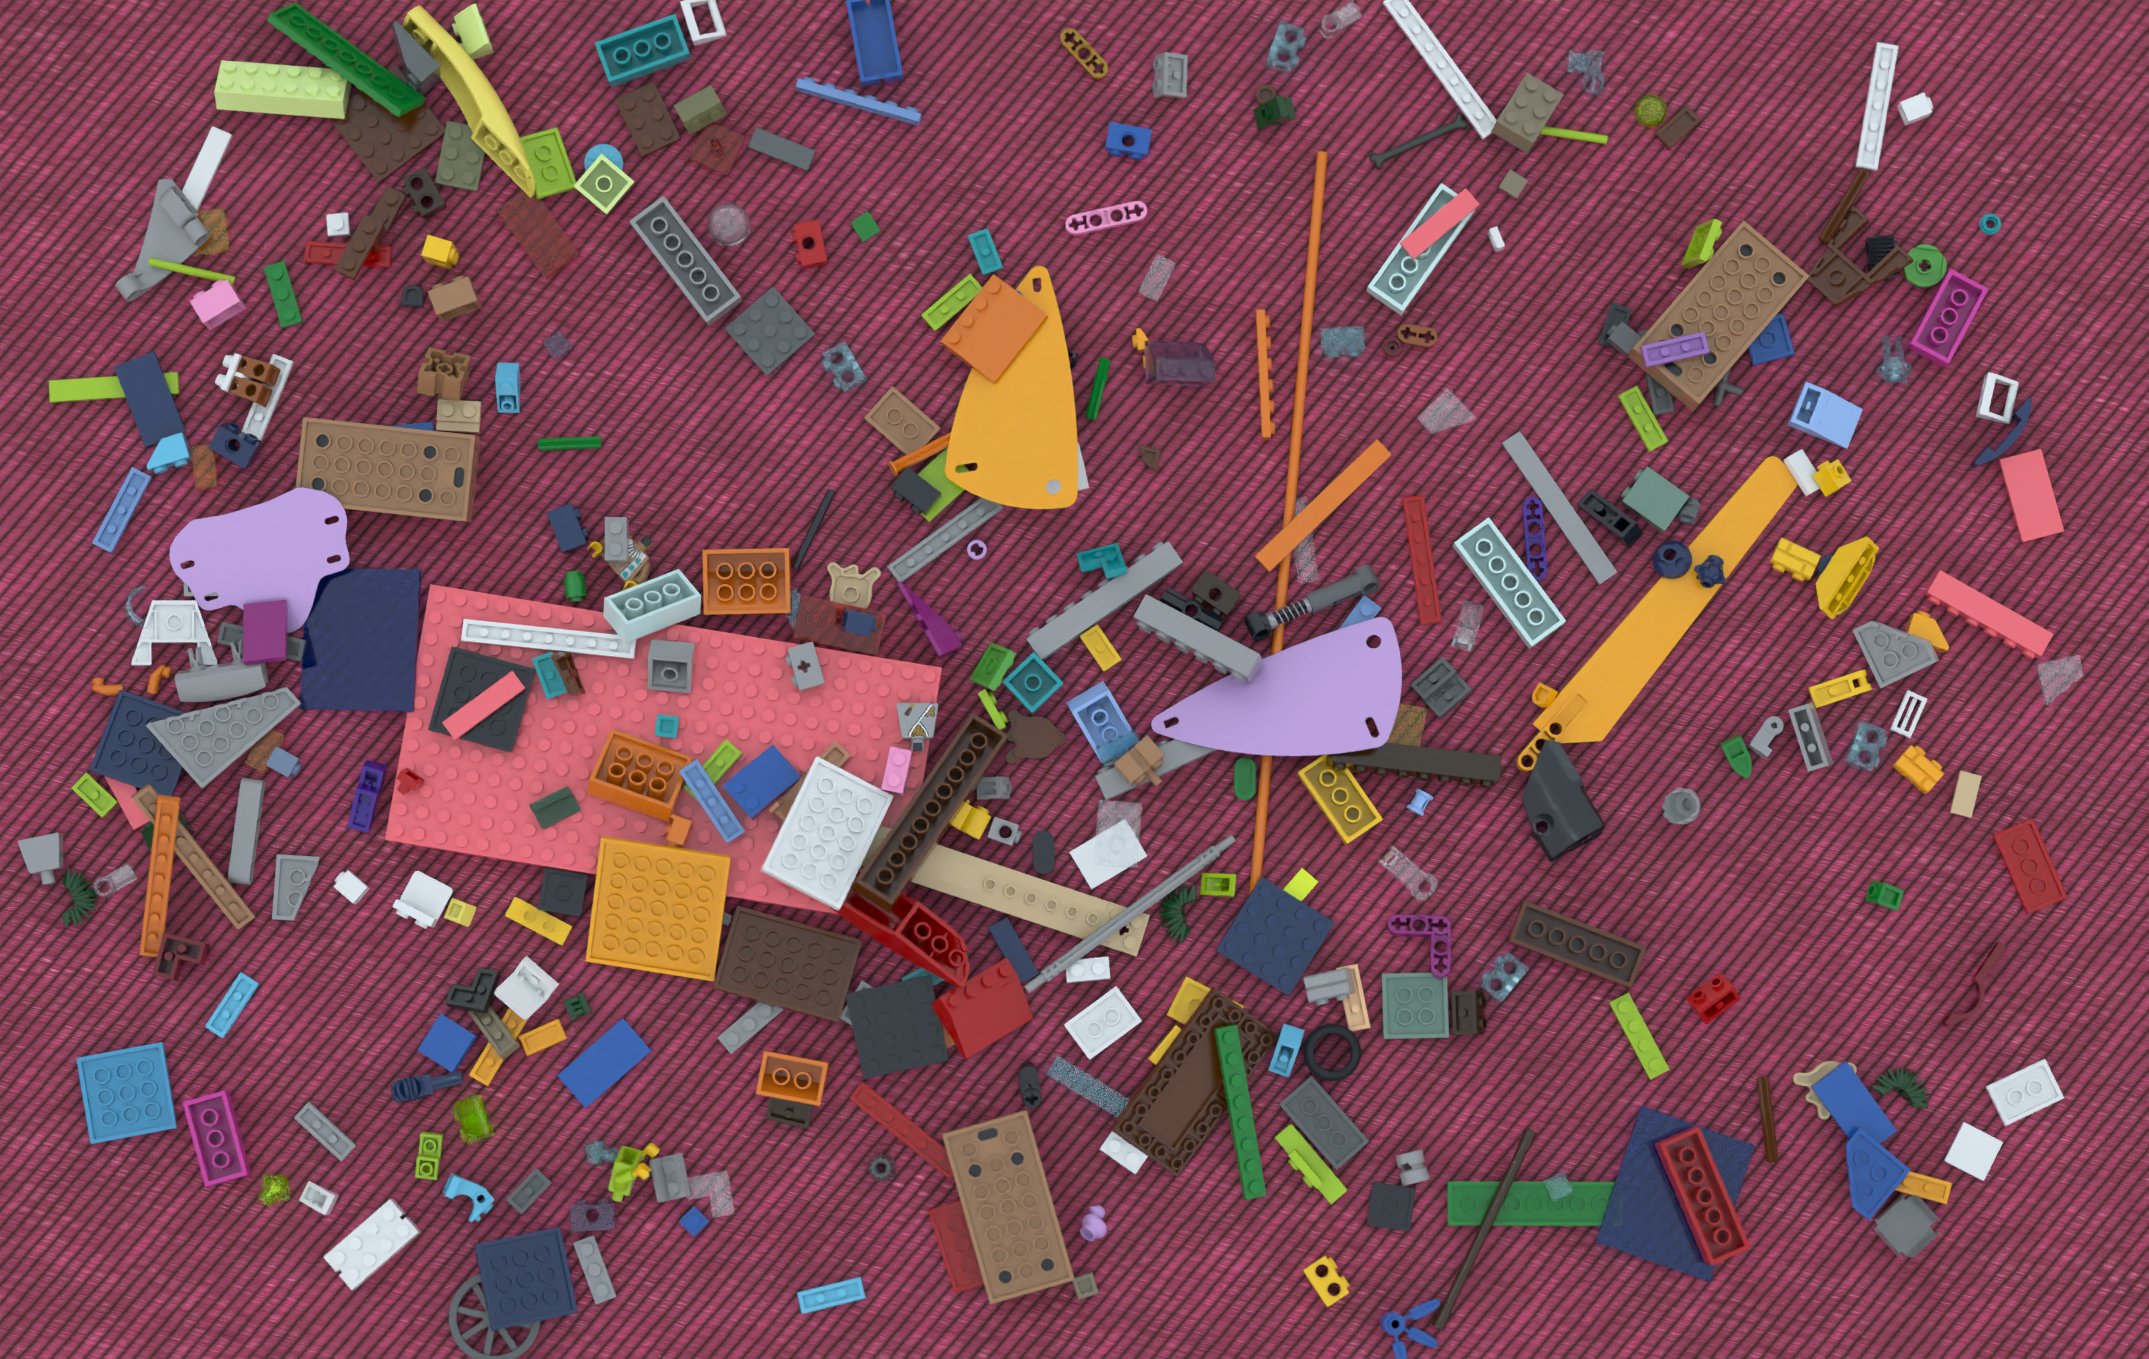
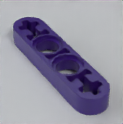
(1538, 538)

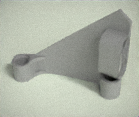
(170, 236)

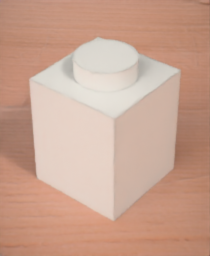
(1915, 108)
(351, 886)

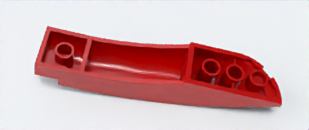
(911, 933)

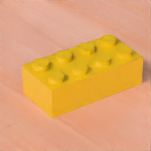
(1340, 799)

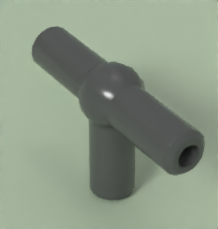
(1723, 386)

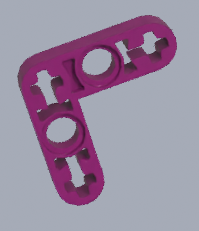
(1435, 937)

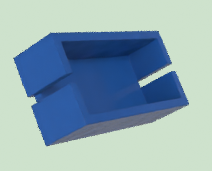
(874, 41)

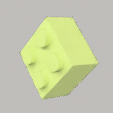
(604, 184)

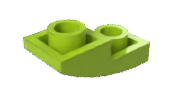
(429, 1155)

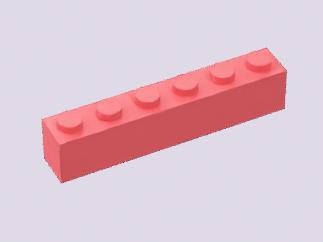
(1988, 614)

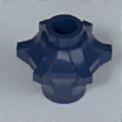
(1710, 571)

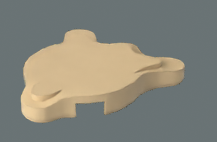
(850, 586)
(1811, 1078)

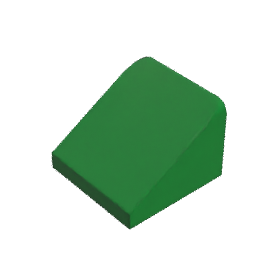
(865, 226)

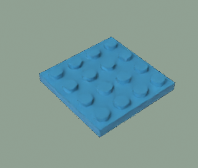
(127, 1093)

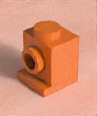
(678, 831)

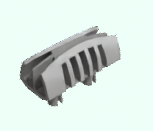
(219, 681)

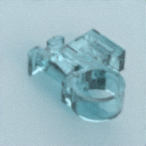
(1591, 65)

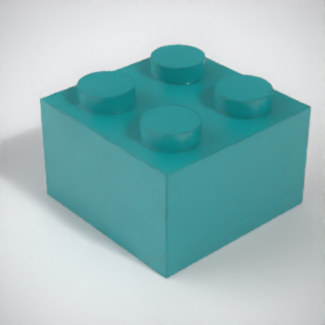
(1033, 683)

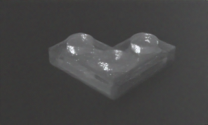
(717, 1188)

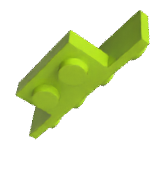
(1309, 1162)

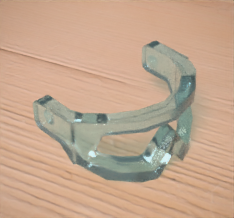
(132, 617)

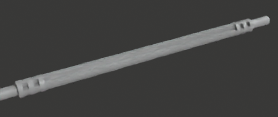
(1129, 913)

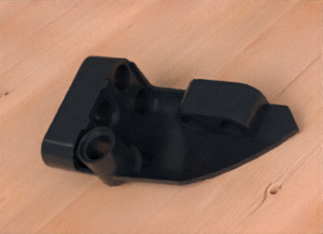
(1560, 804)

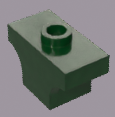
(1274, 112)

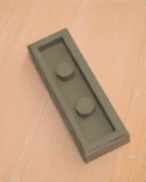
(495, 1032)

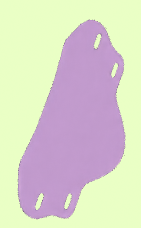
(264, 553)

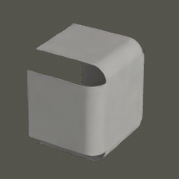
(1906, 1225)

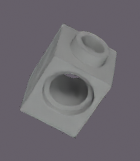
(999, 823)

